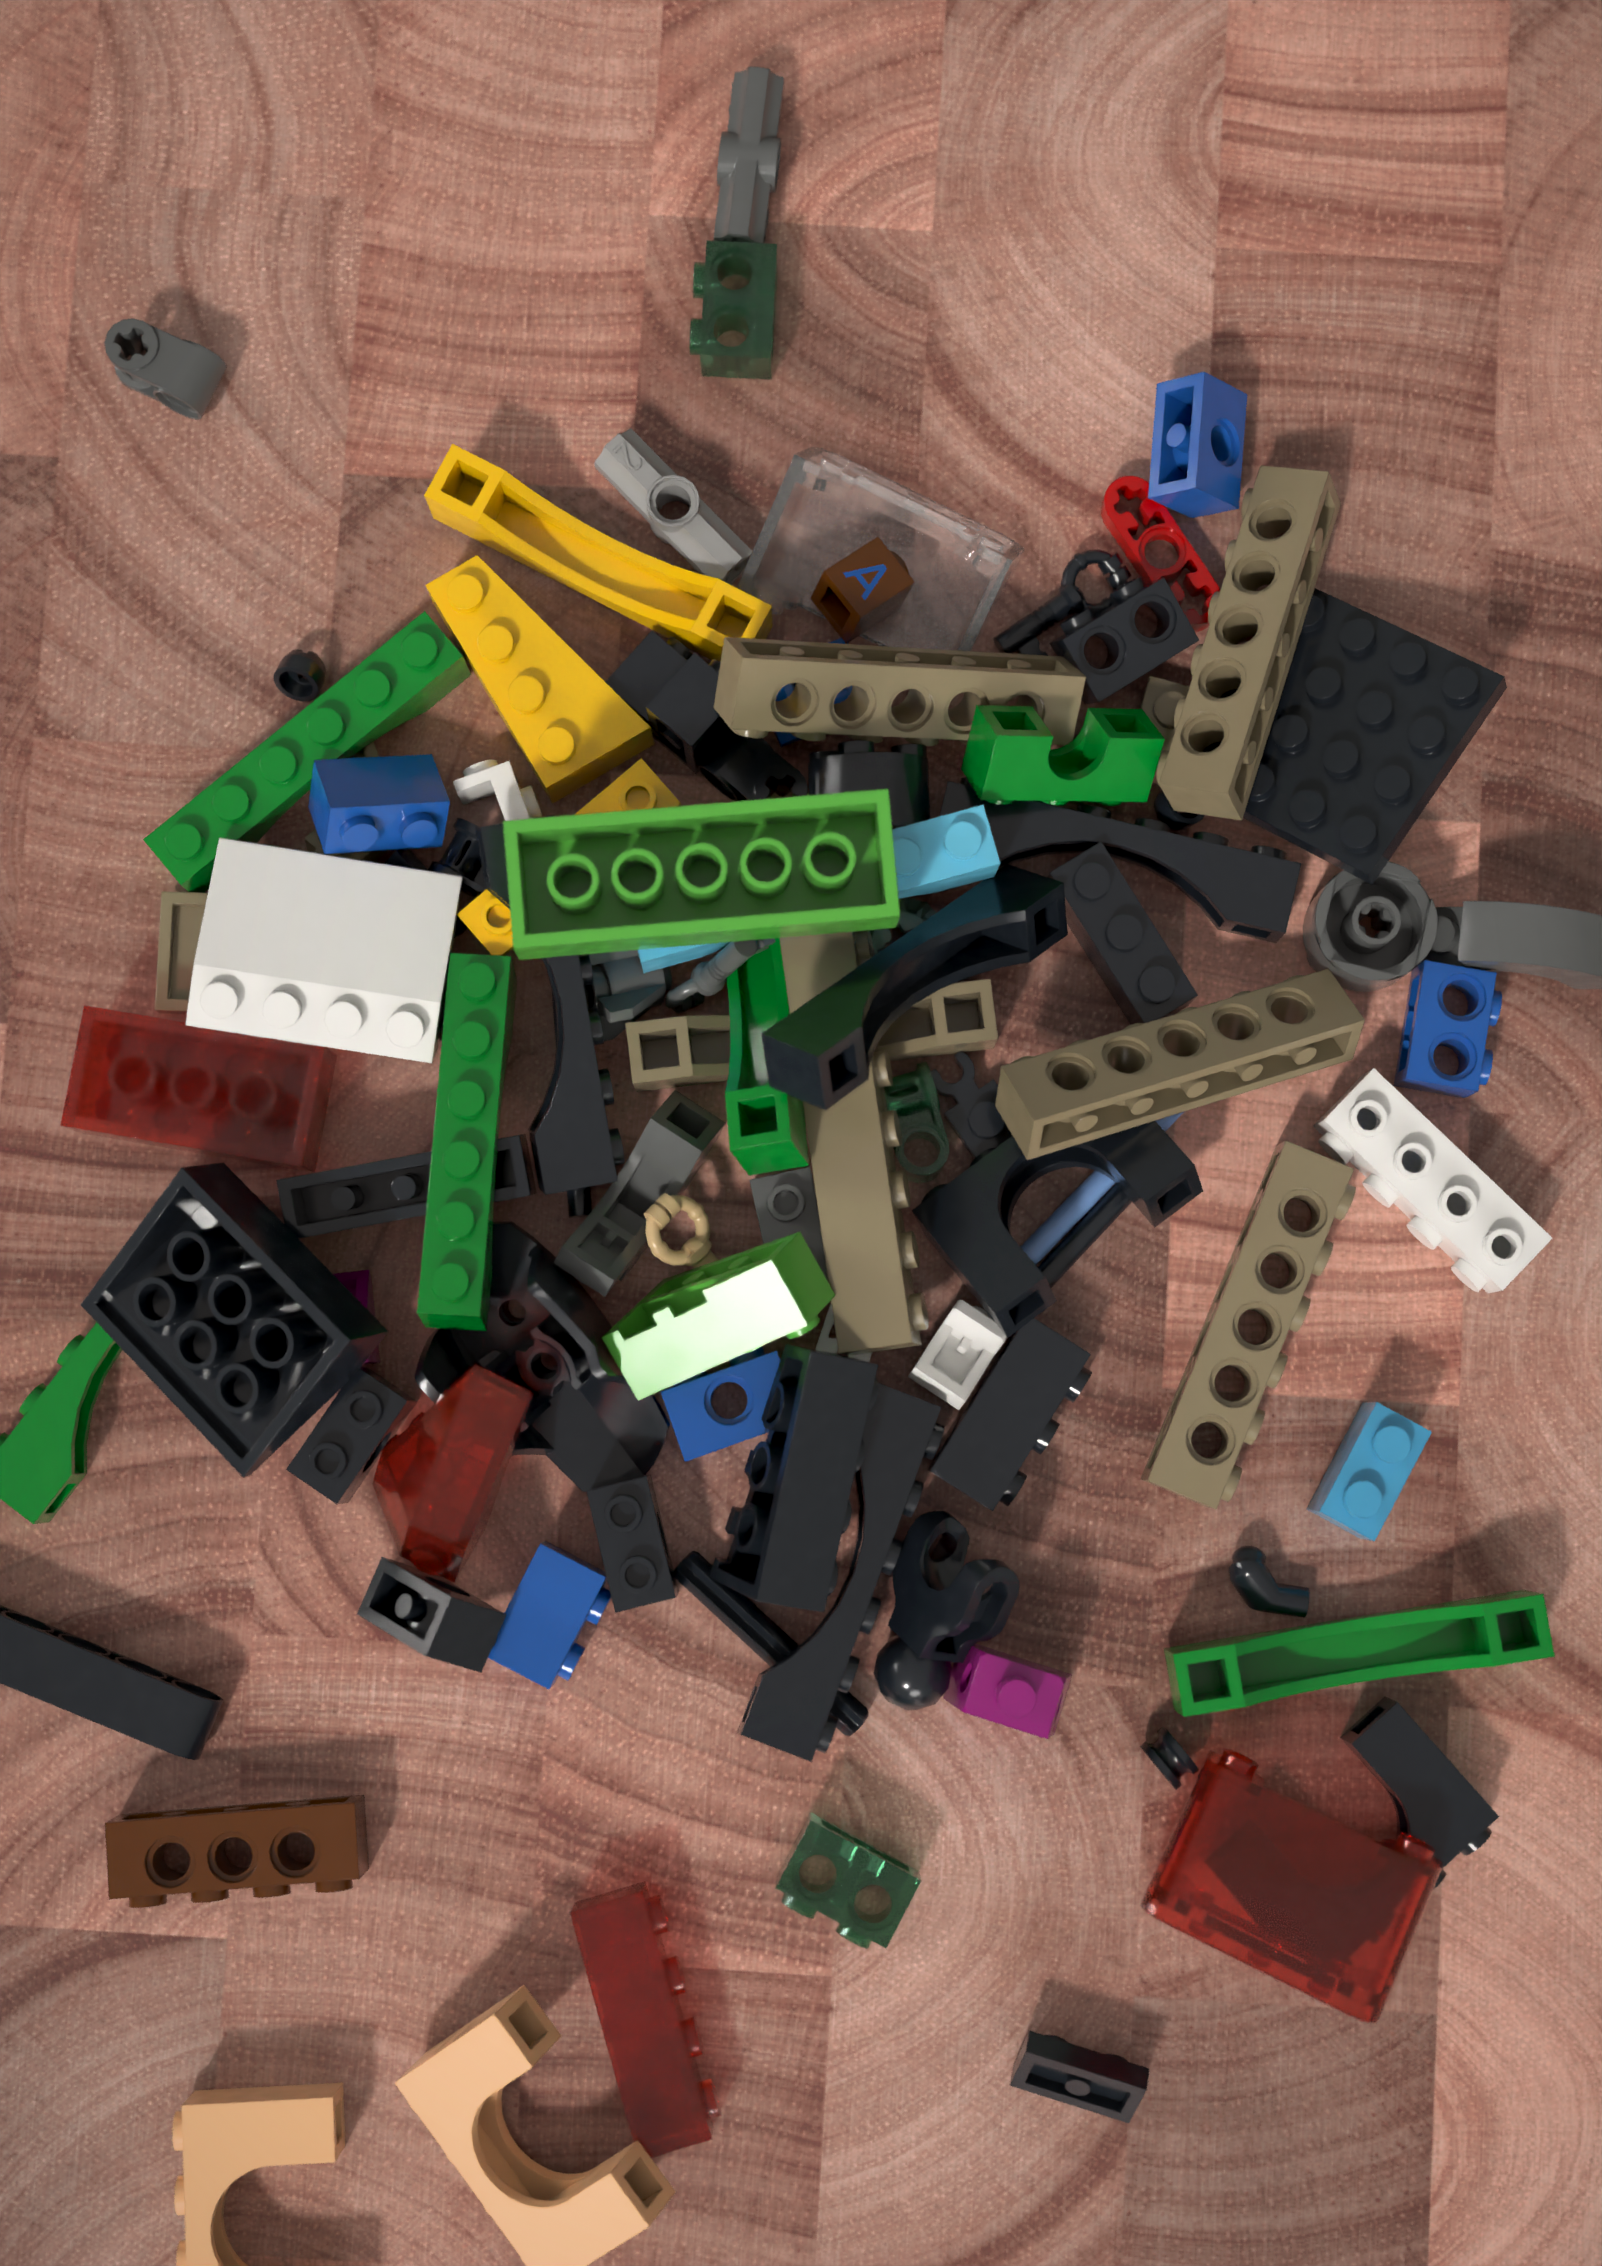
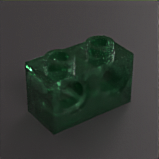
(741, 310)
(856, 1867)

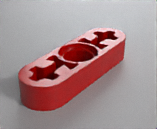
(1124, 526)

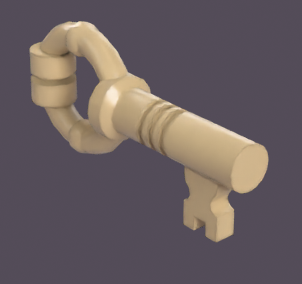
(695, 1250)

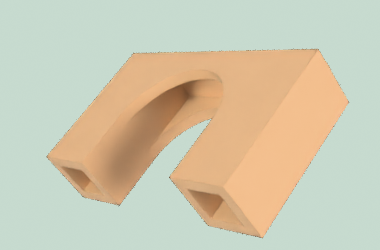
(238, 2132)
(542, 2212)

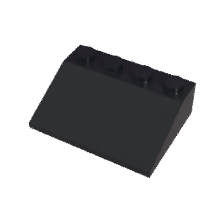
(232, 1315)

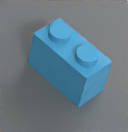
(1369, 1470)

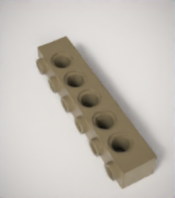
(759, 668)
(1221, 780)
(1177, 1063)
(1325, 1190)

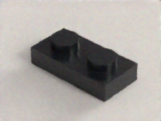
(1079, 2076)

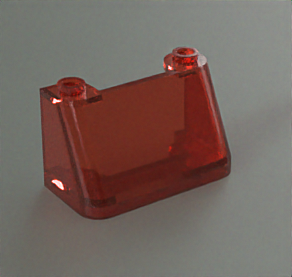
(1291, 1888)

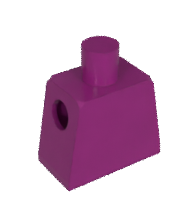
(1009, 1691)

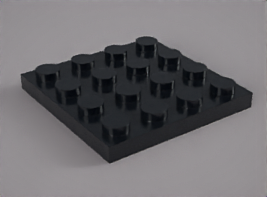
(1363, 735)

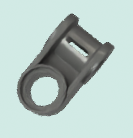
(171, 371)

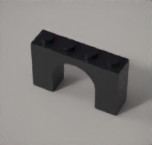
(973, 1212)
(1425, 1787)

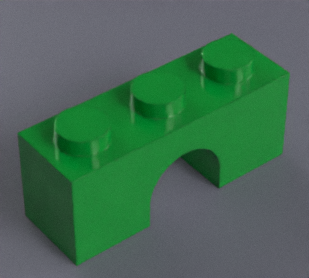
(1105, 764)

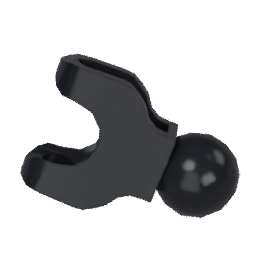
(939, 1610)

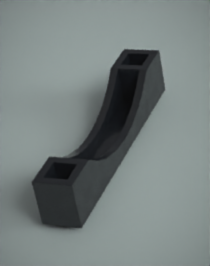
(1233, 886)
(829, 1041)
(571, 1127)
(796, 1694)

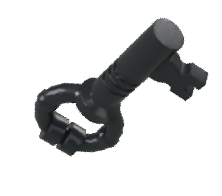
(1070, 600)

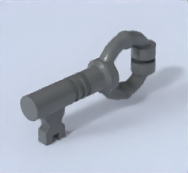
(711, 975)

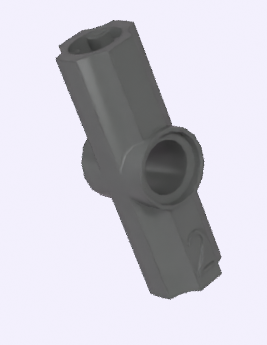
(749, 156)

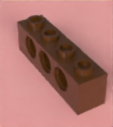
(138, 1843)

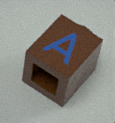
(862, 589)

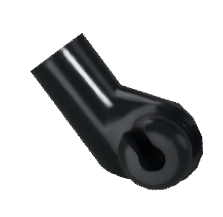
(1259, 1587)

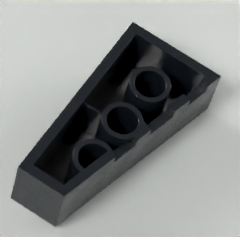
(800, 1481)

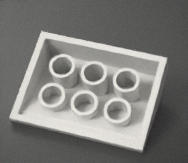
(324, 950)

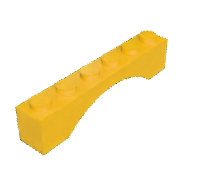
(528, 528)

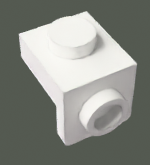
(493, 778)
(958, 1353)

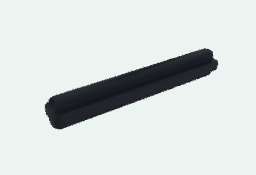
(756, 1630)

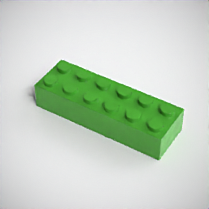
(701, 874)

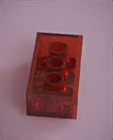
(198, 1089)

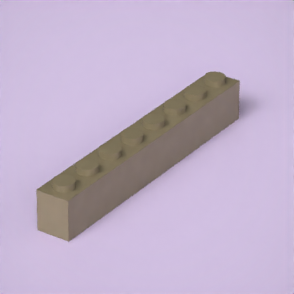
(857, 1175)

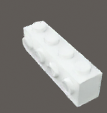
(1431, 1183)

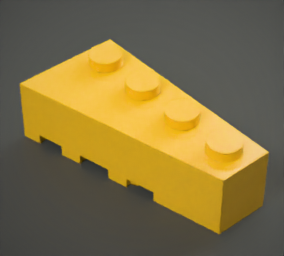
(546, 694)

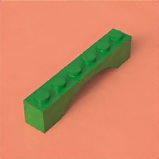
(372, 699)
(762, 1122)
(465, 1142)
(48, 1447)
(1358, 1649)

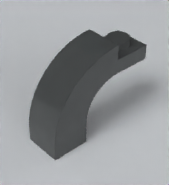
(1522, 939)
(660, 1163)

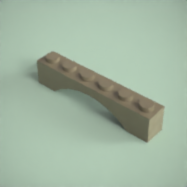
(697, 1048)

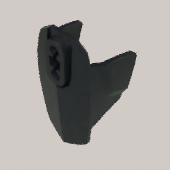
(580, 1400)

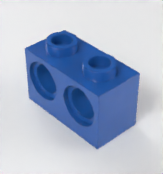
(1432, 1025)

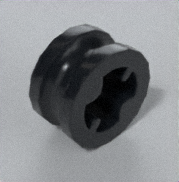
(1169, 1758)

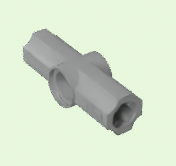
(651, 484)

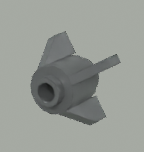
(623, 990)

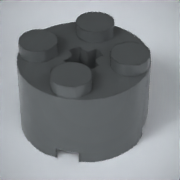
(1397, 910)

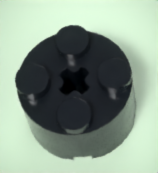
(862, 769)

